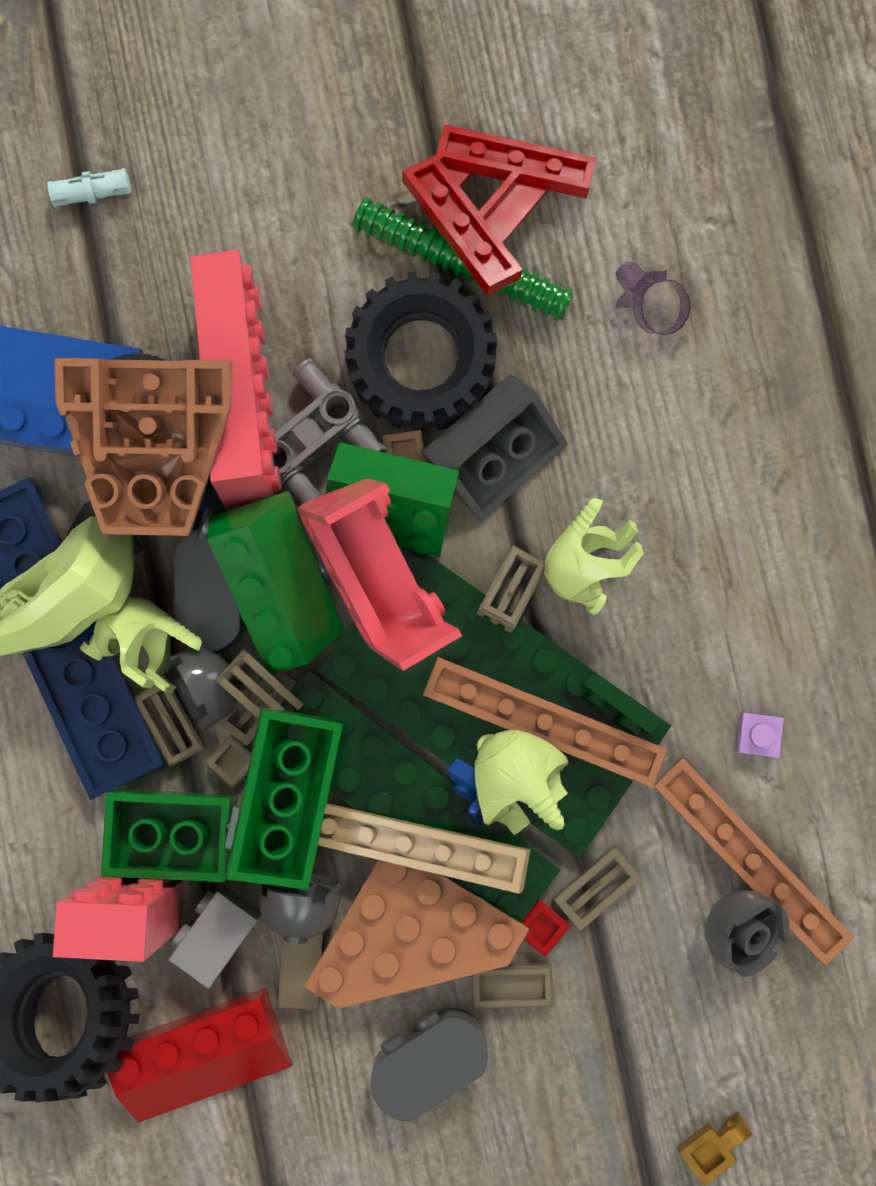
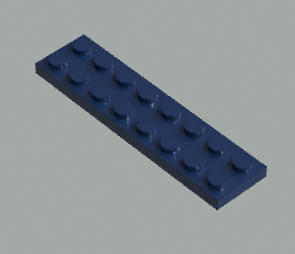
(83, 695)

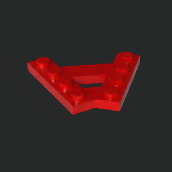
(527, 176)

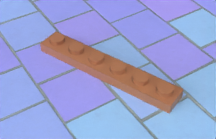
(555, 724)
(752, 860)

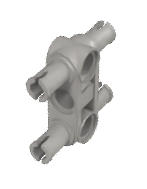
(315, 432)

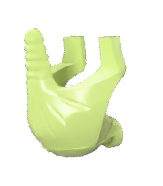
(575, 572)
(135, 626)
(523, 769)

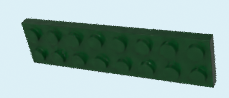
(390, 780)

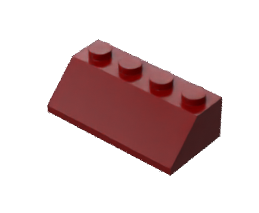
(200, 1056)

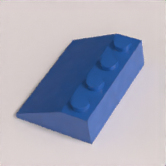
(28, 386)

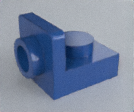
(463, 778)

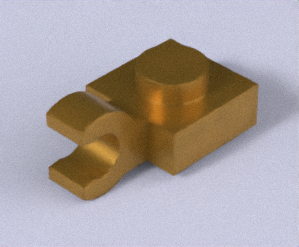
(710, 1152)

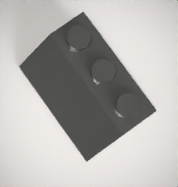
(497, 445)

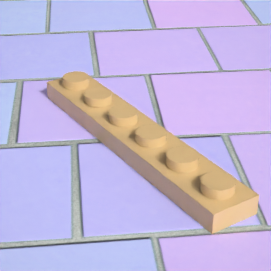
(425, 848)

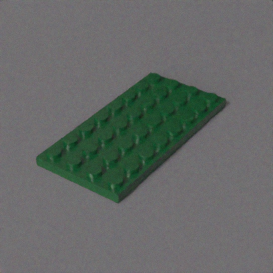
(516, 659)

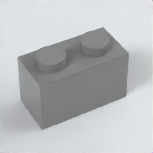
(214, 936)

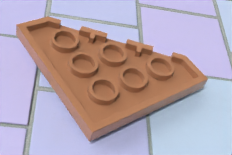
(412, 934)

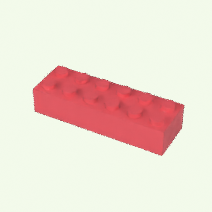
(232, 332)

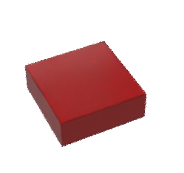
(545, 927)

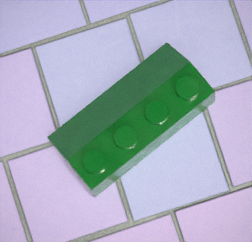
(275, 581)
(284, 799)

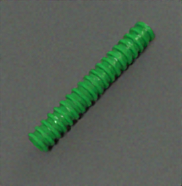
(433, 246)

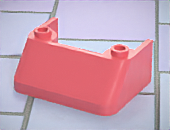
(372, 574)

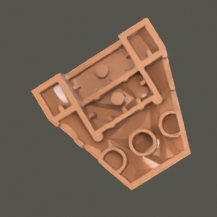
(145, 437)

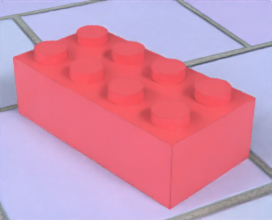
(118, 918)

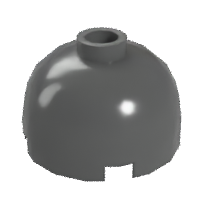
(198, 687)
(300, 912)
(745, 930)

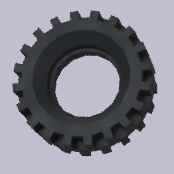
(418, 301)
(23, 1062)

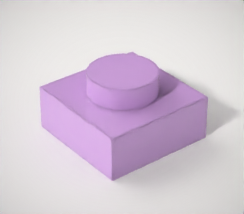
(759, 735)

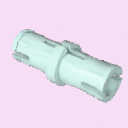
(89, 187)

